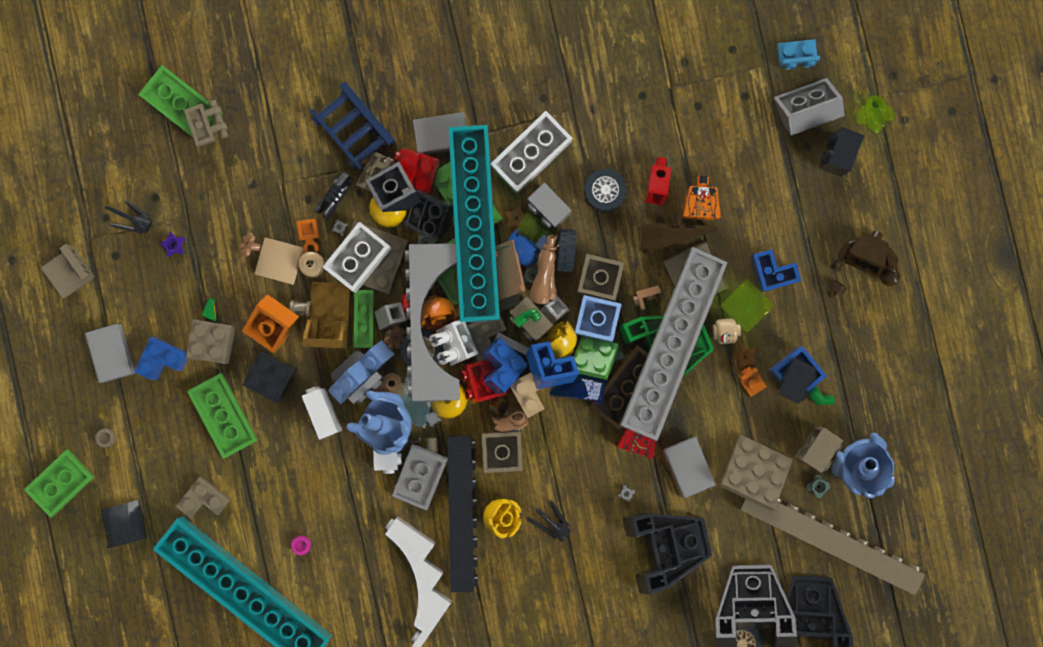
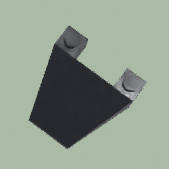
(673, 545)
(754, 602)
(817, 611)

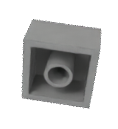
(548, 207)

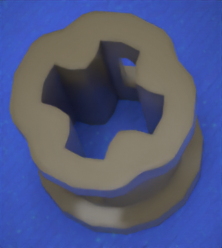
(300, 309)

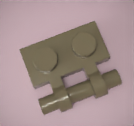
(200, 126)
(375, 164)

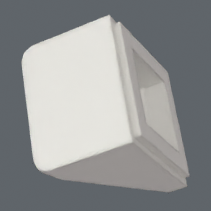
(554, 310)

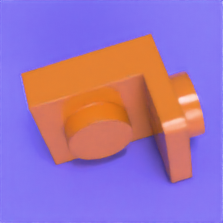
(751, 381)

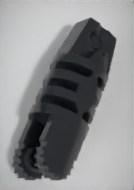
(334, 196)

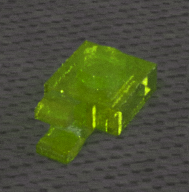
(532, 226)

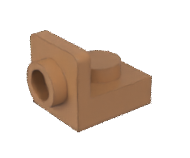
(649, 294)

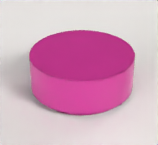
(301, 545)

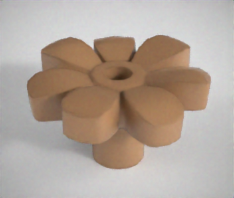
(248, 244)
(394, 337)

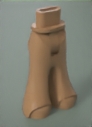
(543, 287)

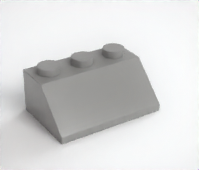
(809, 106)

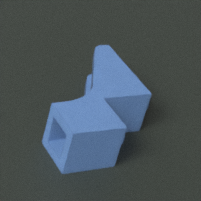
(361, 372)

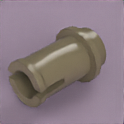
(431, 445)

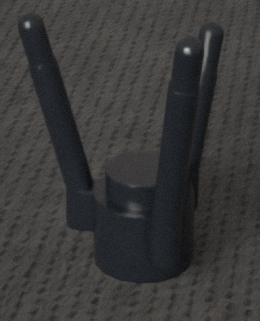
(141, 223)
(560, 530)

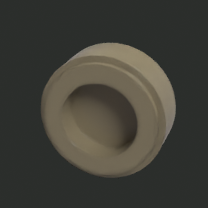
(105, 438)

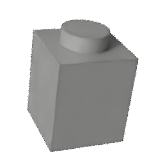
(390, 315)

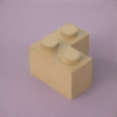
(525, 392)

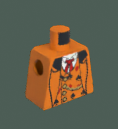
(702, 201)

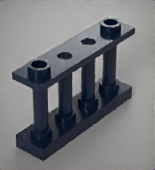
(358, 110)

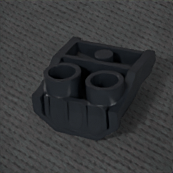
(430, 216)
(123, 523)

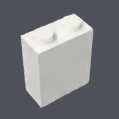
(321, 412)

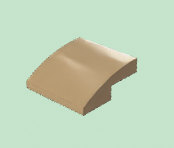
(279, 261)

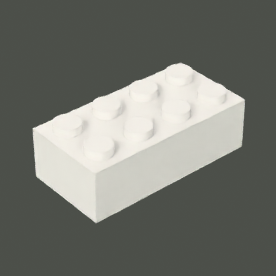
(531, 152)

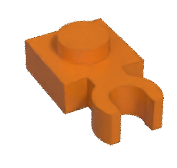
(308, 231)

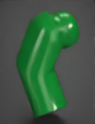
(526, 316)
(818, 398)

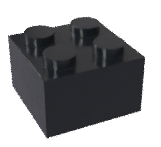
(841, 151)
(270, 376)

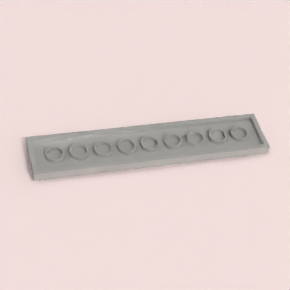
(673, 344)

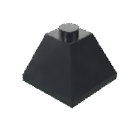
(393, 189)

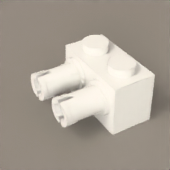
(456, 343)

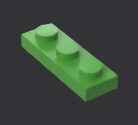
(364, 319)

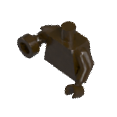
(870, 255)

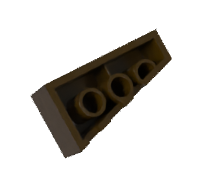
(620, 386)

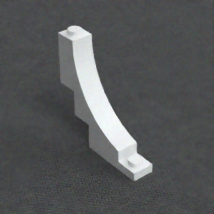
(431, 602)

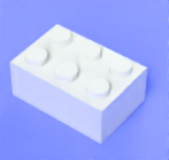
(357, 257)

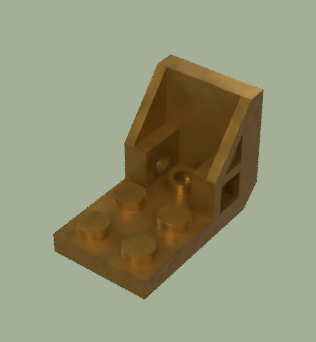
(328, 316)

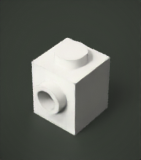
(388, 462)

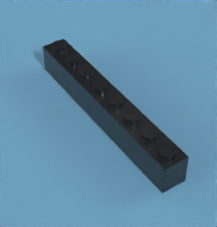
(461, 513)

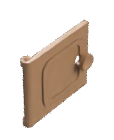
(508, 271)

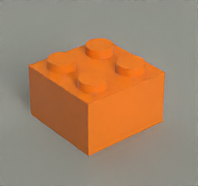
(270, 323)

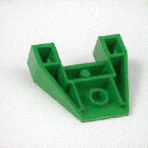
(647, 329)

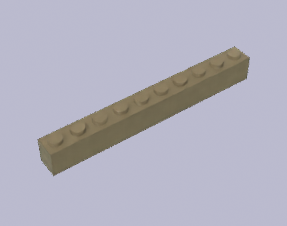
(838, 544)

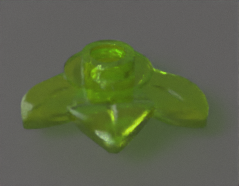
(875, 116)

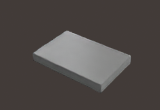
(419, 477)

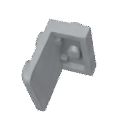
(372, 383)

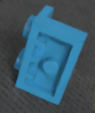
(797, 53)

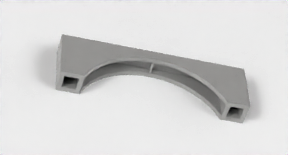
(426, 265)

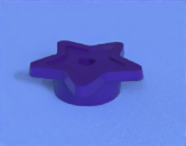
(167, 244)

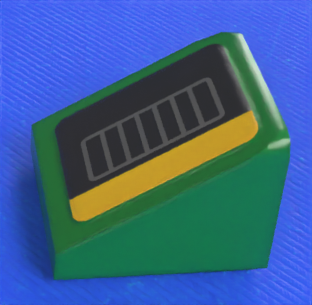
(210, 310)

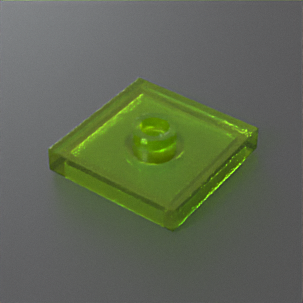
(746, 305)

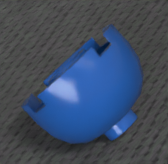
(525, 248)

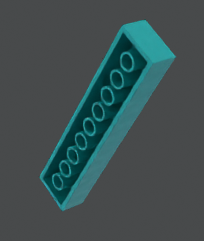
(474, 224)
(238, 588)

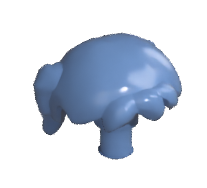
(384, 423)
(865, 467)

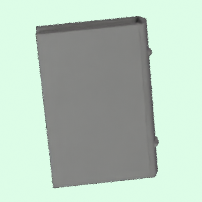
(433, 132)
(110, 353)
(688, 467)

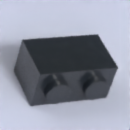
(796, 380)

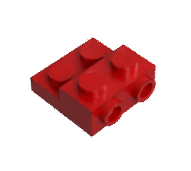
(419, 168)
(474, 375)

